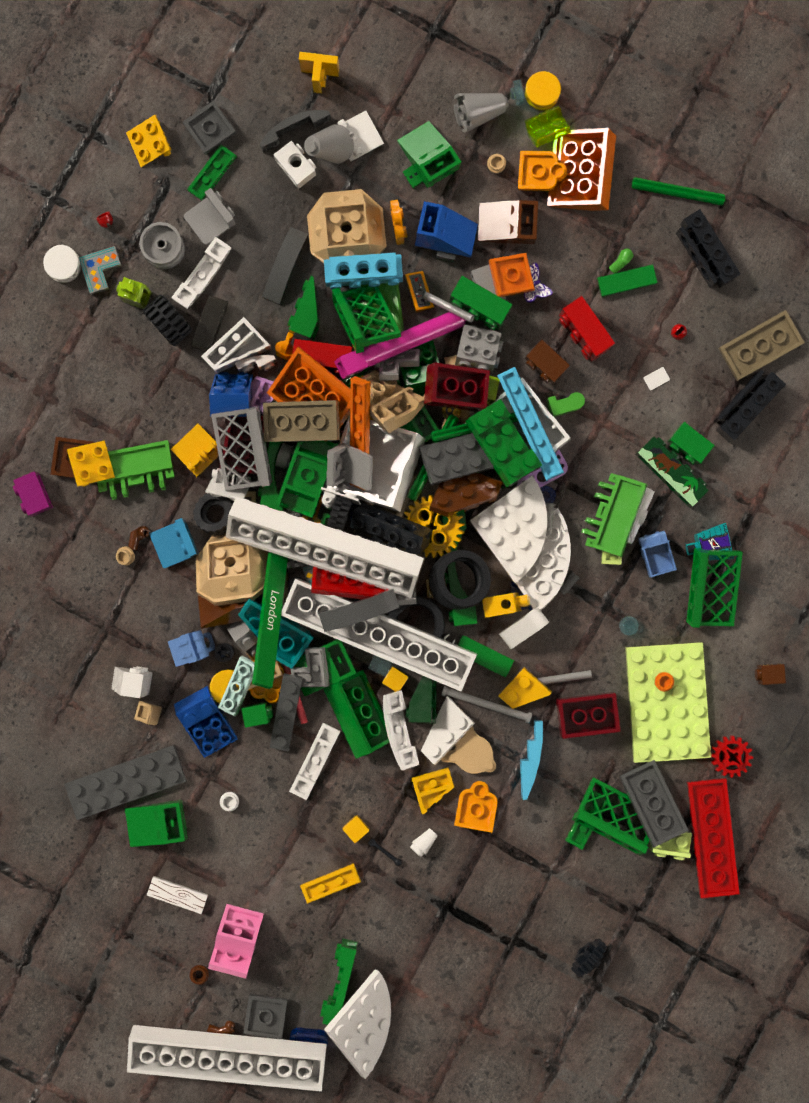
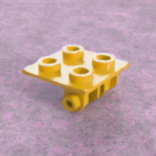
(148, 141)
(196, 450)
(90, 463)

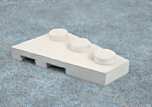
(448, 730)

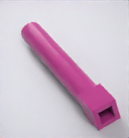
(354, 363)

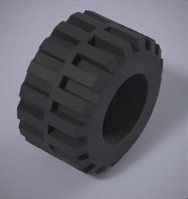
(167, 320)

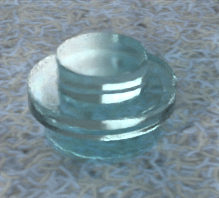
(628, 625)

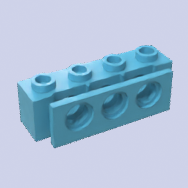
(355, 263)

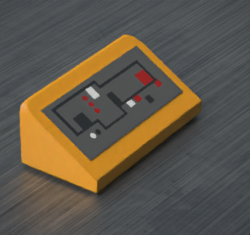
(418, 287)

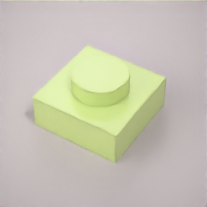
(608, 558)

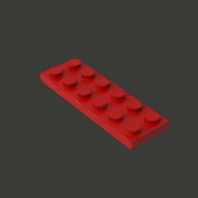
(713, 838)

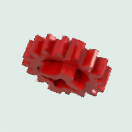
(725, 761)

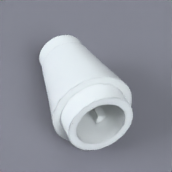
(424, 842)

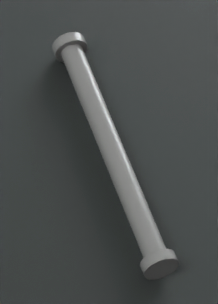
(486, 704)

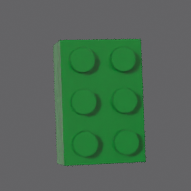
(480, 303)

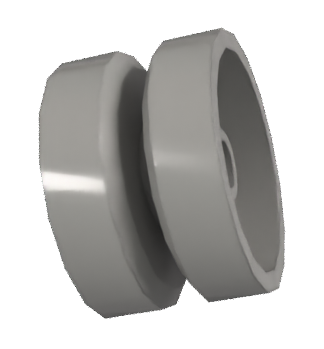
(162, 234)

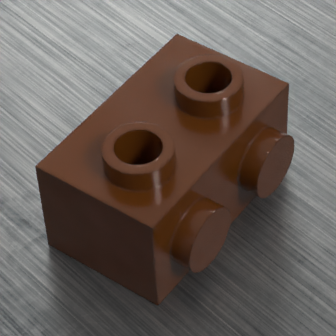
(546, 362)

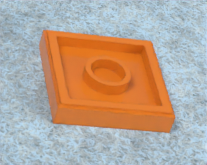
(511, 275)

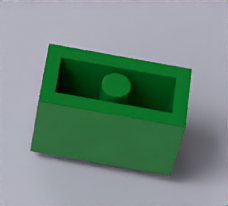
(690, 444)
(257, 714)

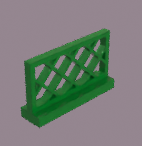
(350, 319)
(698, 585)
(606, 829)

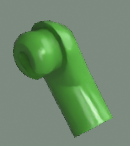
(622, 260)

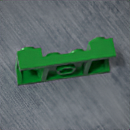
(502, 443)
(305, 477)
(345, 957)

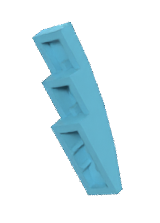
(529, 766)

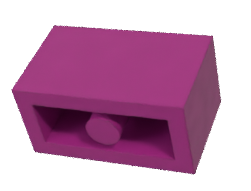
(32, 493)

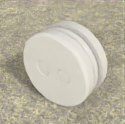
(62, 263)

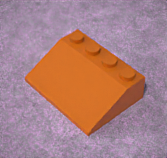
(589, 167)
(309, 381)

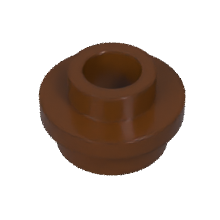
(199, 980)

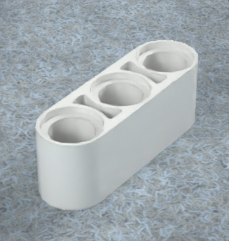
(524, 627)

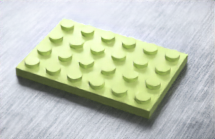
(671, 721)

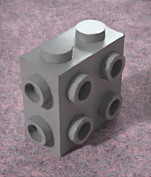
(479, 348)

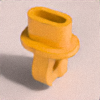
(284, 348)

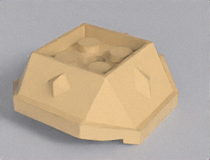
(341, 209)
(228, 584)

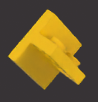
(319, 66)

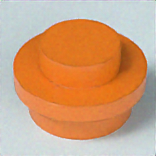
(664, 681)

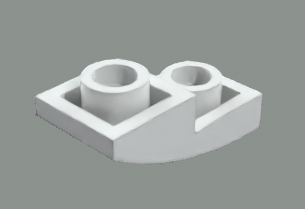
(263, 361)

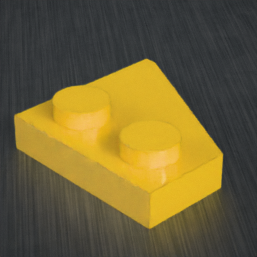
(523, 690)
(431, 787)

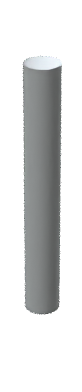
(449, 307)
(565, 677)

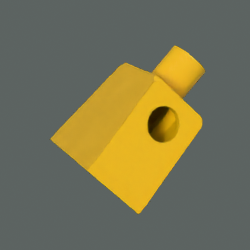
(499, 605)

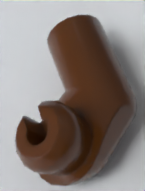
(137, 535)
(227, 1029)

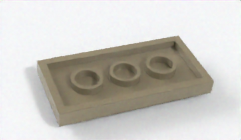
(761, 345)
(301, 421)

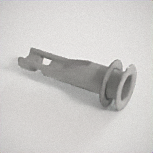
(549, 508)

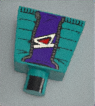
(711, 539)

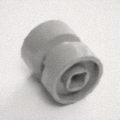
(285, 456)

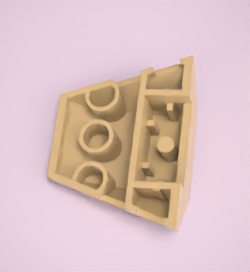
(392, 404)

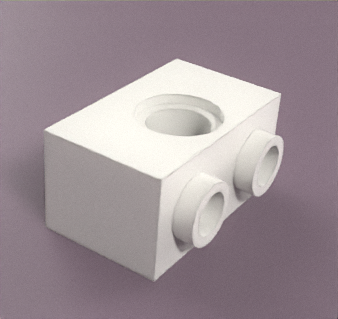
(298, 175)

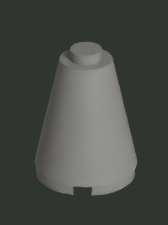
(478, 108)
(330, 144)

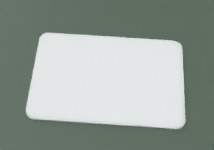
(656, 378)

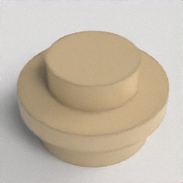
(496, 163)
(125, 556)

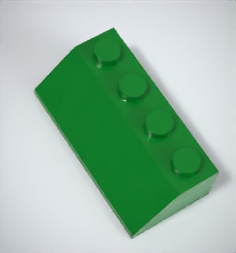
(358, 714)

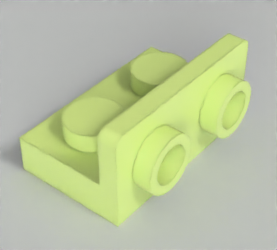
(678, 847)

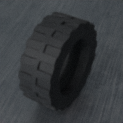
(202, 508)

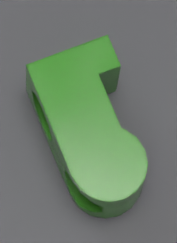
(566, 405)

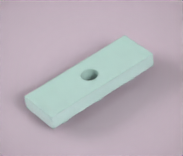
(243, 677)

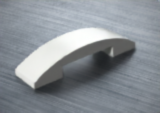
(202, 274)
(397, 730)
(314, 761)

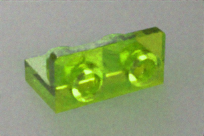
(547, 126)

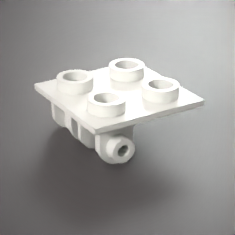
(363, 134)
(217, 489)
(331, 493)

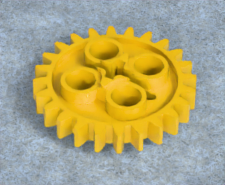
(449, 530)

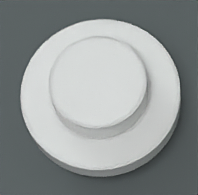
(229, 801)

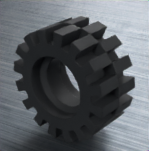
(339, 513)

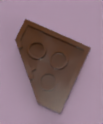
(464, 494)

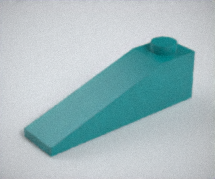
(292, 636)

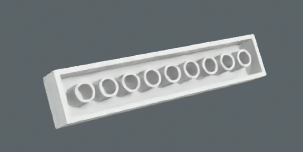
(323, 547)
(384, 638)
(226, 1058)

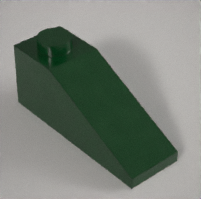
(423, 702)

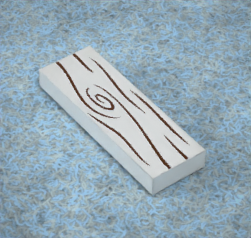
(177, 894)

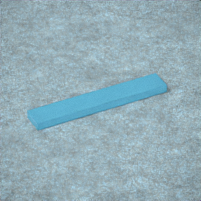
(530, 423)

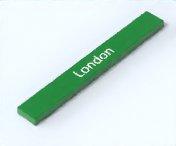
(270, 621)

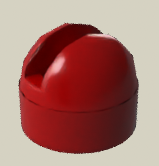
(105, 218)
(675, 329)

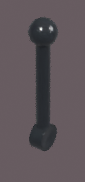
(372, 842)

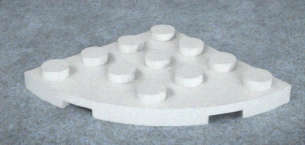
(515, 528)
(551, 567)
(363, 1024)

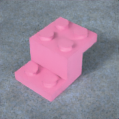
(236, 941)

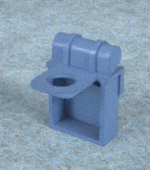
(657, 553)
(190, 647)

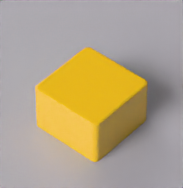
(395, 679)
(356, 829)

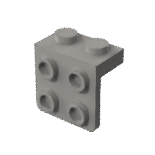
(210, 217)
(349, 465)

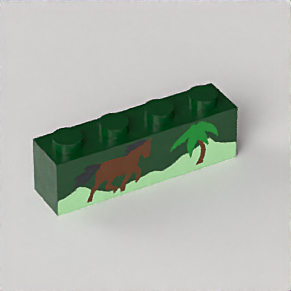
(672, 471)

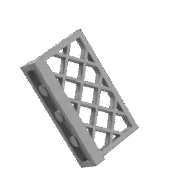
(259, 448)

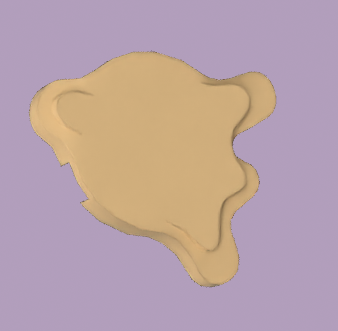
(472, 754)

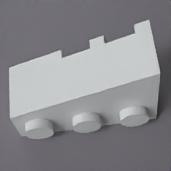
(237, 344)
(132, 682)

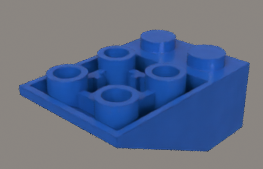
(445, 230)
(231, 392)
(205, 722)

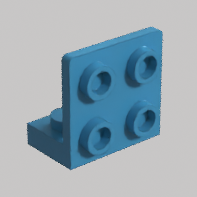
(174, 543)

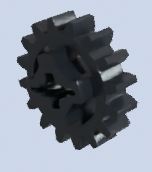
(589, 957)

